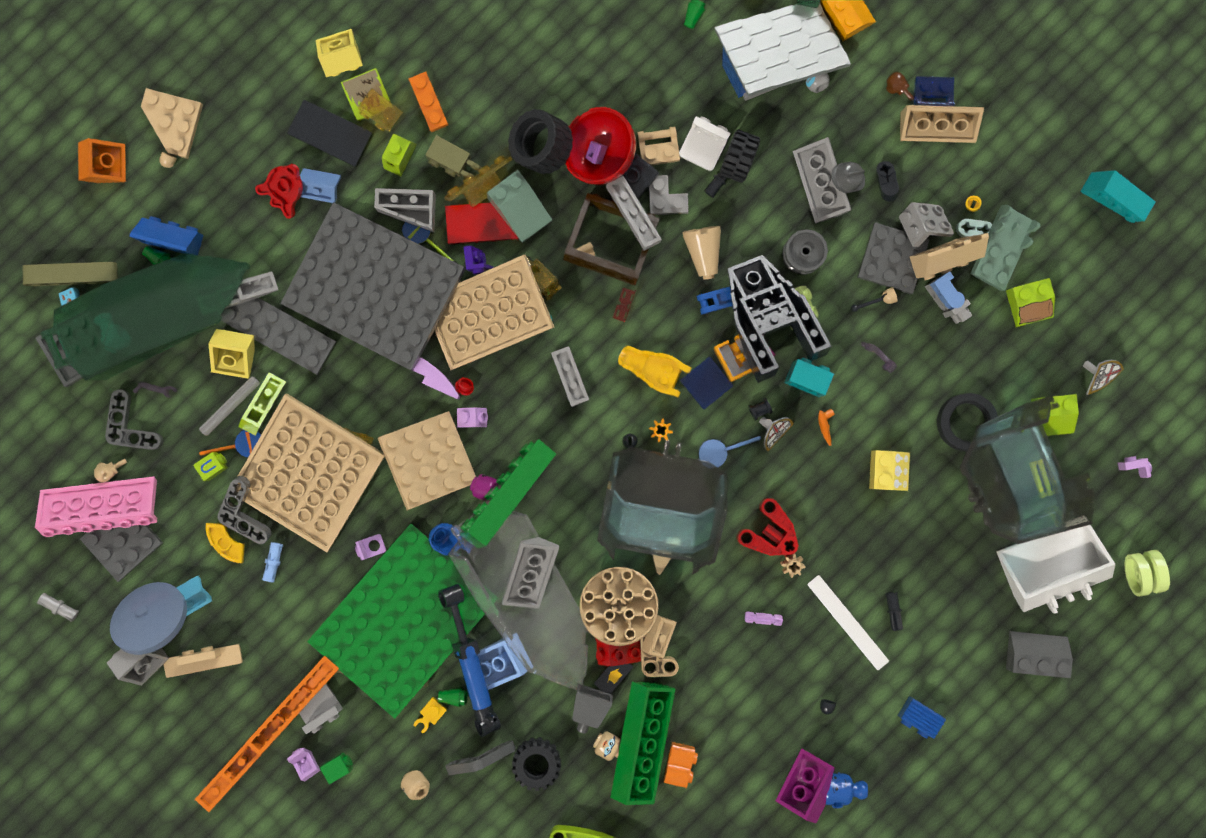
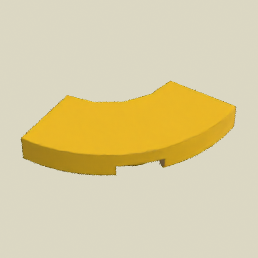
(223, 543)

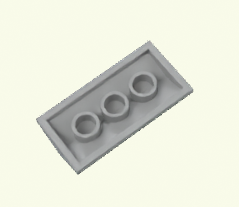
(815, 168)
(530, 573)

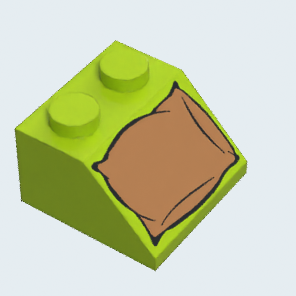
(1032, 302)

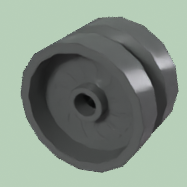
(807, 241)

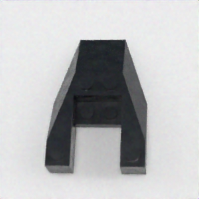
(768, 303)

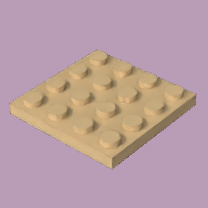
(427, 460)

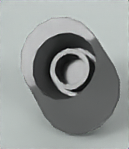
(848, 177)

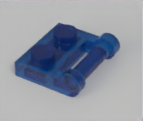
(934, 88)

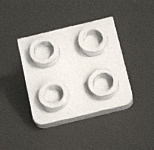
(704, 143)

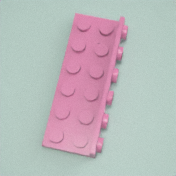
(96, 506)

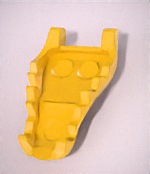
(655, 369)

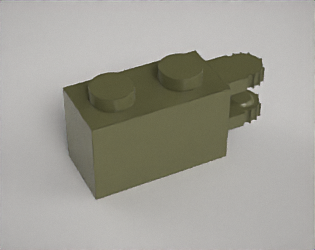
(450, 158)

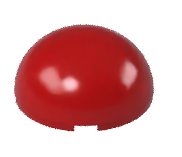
(606, 128)

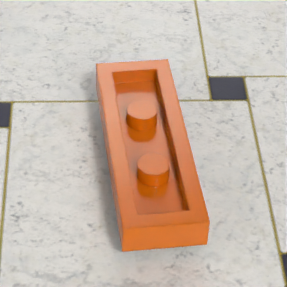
(428, 102)

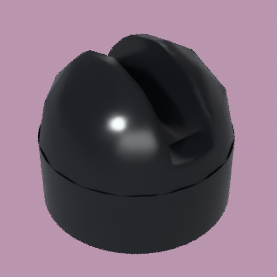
(625, 441)
(827, 706)

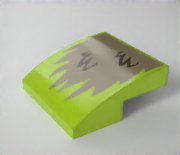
(359, 86)

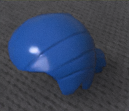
(442, 539)

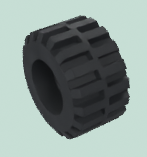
(740, 156)
(534, 780)

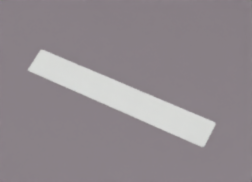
(848, 622)

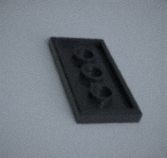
(330, 133)

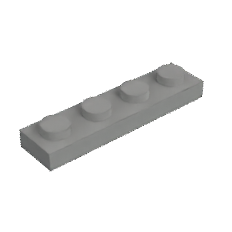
(633, 213)

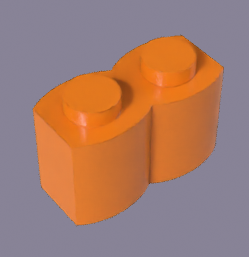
(679, 765)

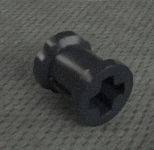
(760, 409)

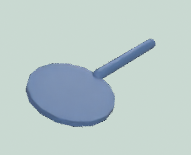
(716, 452)

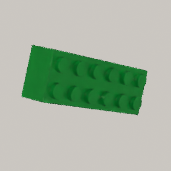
(507, 494)
(642, 743)

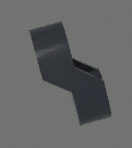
(886, 172)

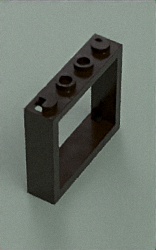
(598, 264)

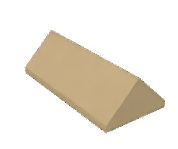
(940, 123)

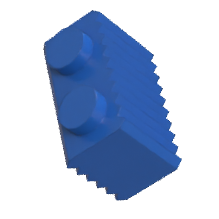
(921, 717)

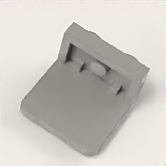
(924, 220)
(320, 709)

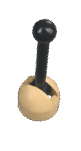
(888, 296)

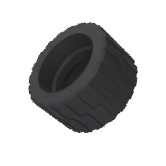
(523, 137)

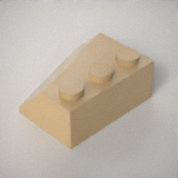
(949, 255)

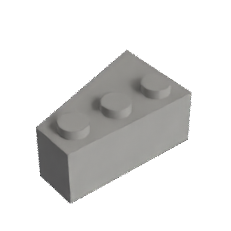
(408, 206)

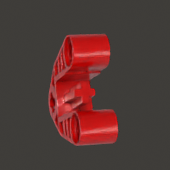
(779, 518)

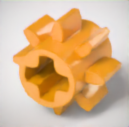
(665, 431)

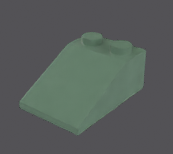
(519, 206)

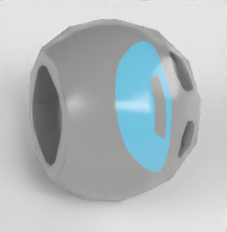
(818, 83)

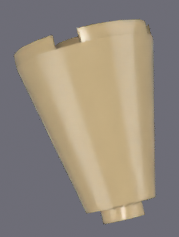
(704, 249)

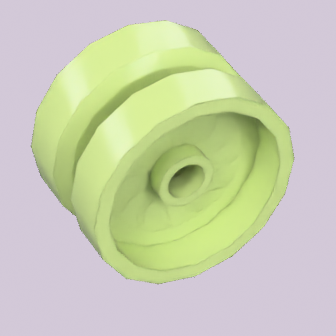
(1147, 573)

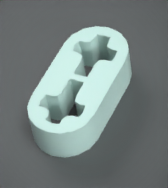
(975, 224)

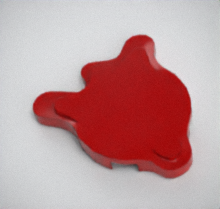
(284, 188)

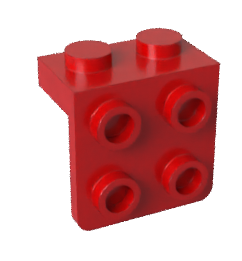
(617, 655)

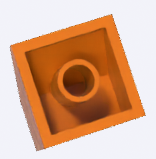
(101, 161)

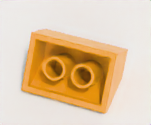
(847, 16)

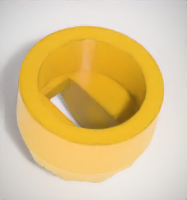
(969, 201)

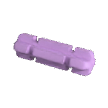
(763, 618)

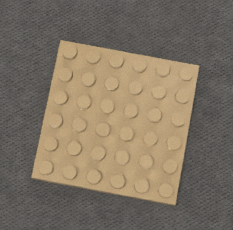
(308, 472)

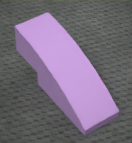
(435, 378)

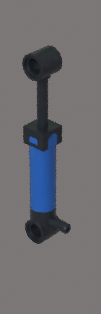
(467, 652)

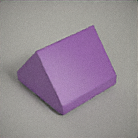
(596, 152)

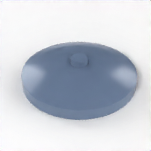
(148, 618)

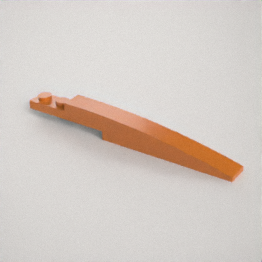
(267, 734)

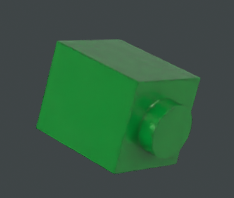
(336, 767)

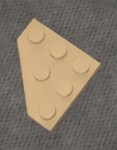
(173, 120)

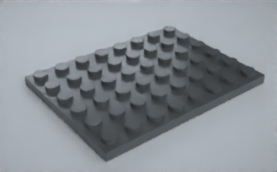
(373, 286)

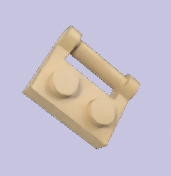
(662, 152)

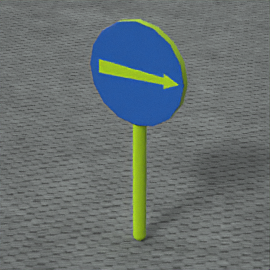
(419, 236)

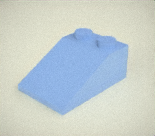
(499, 664)

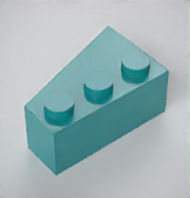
(1118, 195)

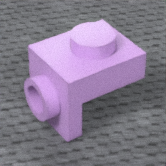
(472, 417)
(1132, 463)
(304, 763)

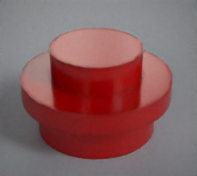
(464, 386)

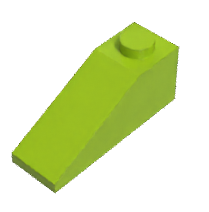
(261, 404)

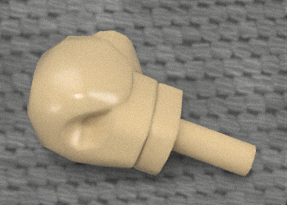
(105, 472)

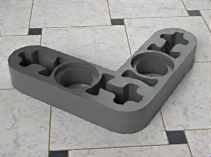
(124, 439)
(235, 512)
(479, 762)

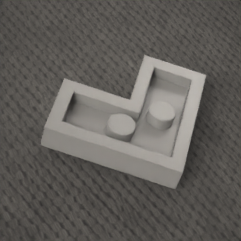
(664, 203)

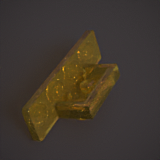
(476, 187)

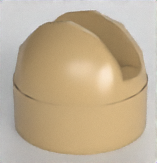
(167, 160)

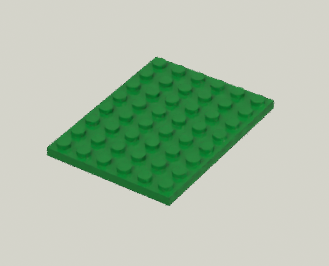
(392, 625)

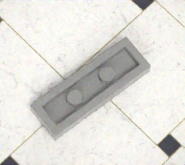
(570, 376)

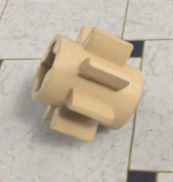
(796, 568)

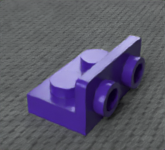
(475, 260)

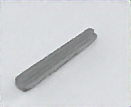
(229, 406)

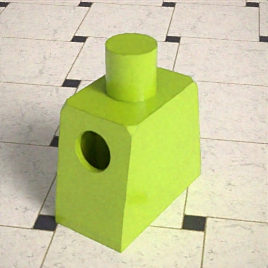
(397, 153)

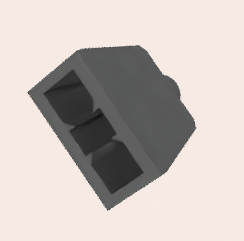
(590, 707)

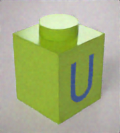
(211, 466)

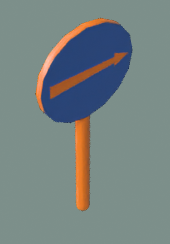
(244, 444)

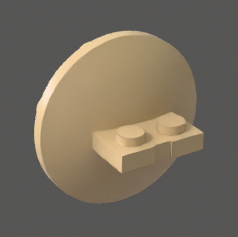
(618, 606)

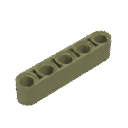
(69, 274)

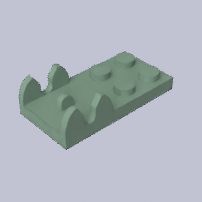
(1005, 244)

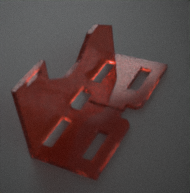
(625, 301)

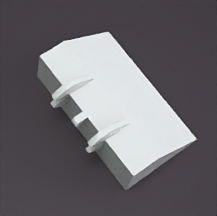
(1056, 567)

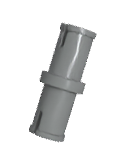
(58, 607)

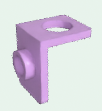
(363, 550)

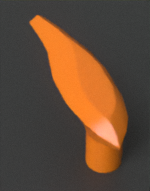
(824, 426)

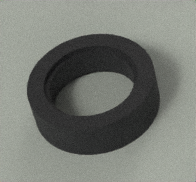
(948, 407)

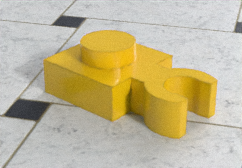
(431, 713)

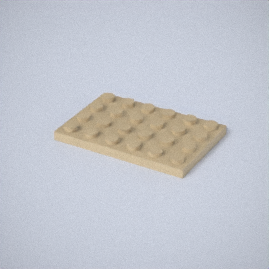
(492, 313)

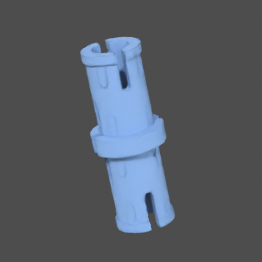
(272, 562)

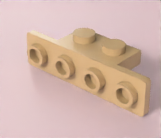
(204, 660)

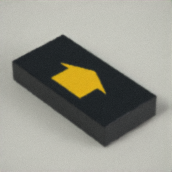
(612, 677)

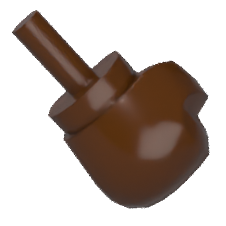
(898, 84)

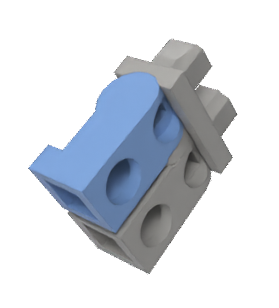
(949, 298)

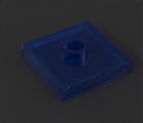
(706, 383)

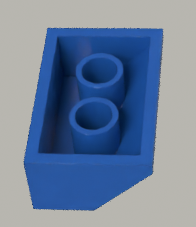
(168, 235)

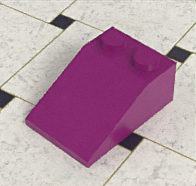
(806, 786)

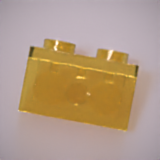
(379, 110)

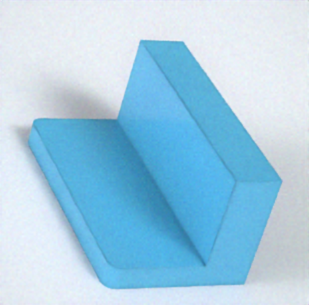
(194, 594)

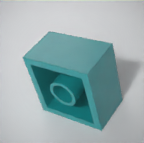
(809, 377)

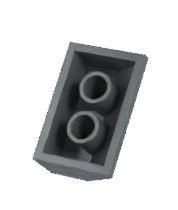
(1039, 654)

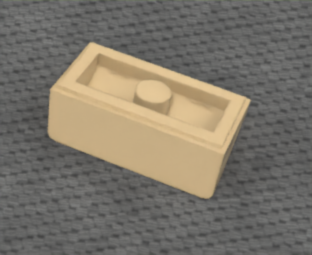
(659, 637)

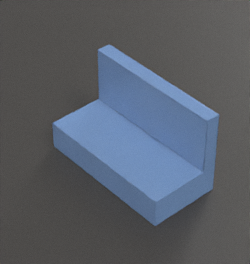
(319, 185)

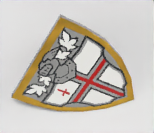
(1103, 374)
(775, 430)

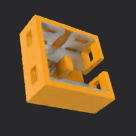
(733, 359)

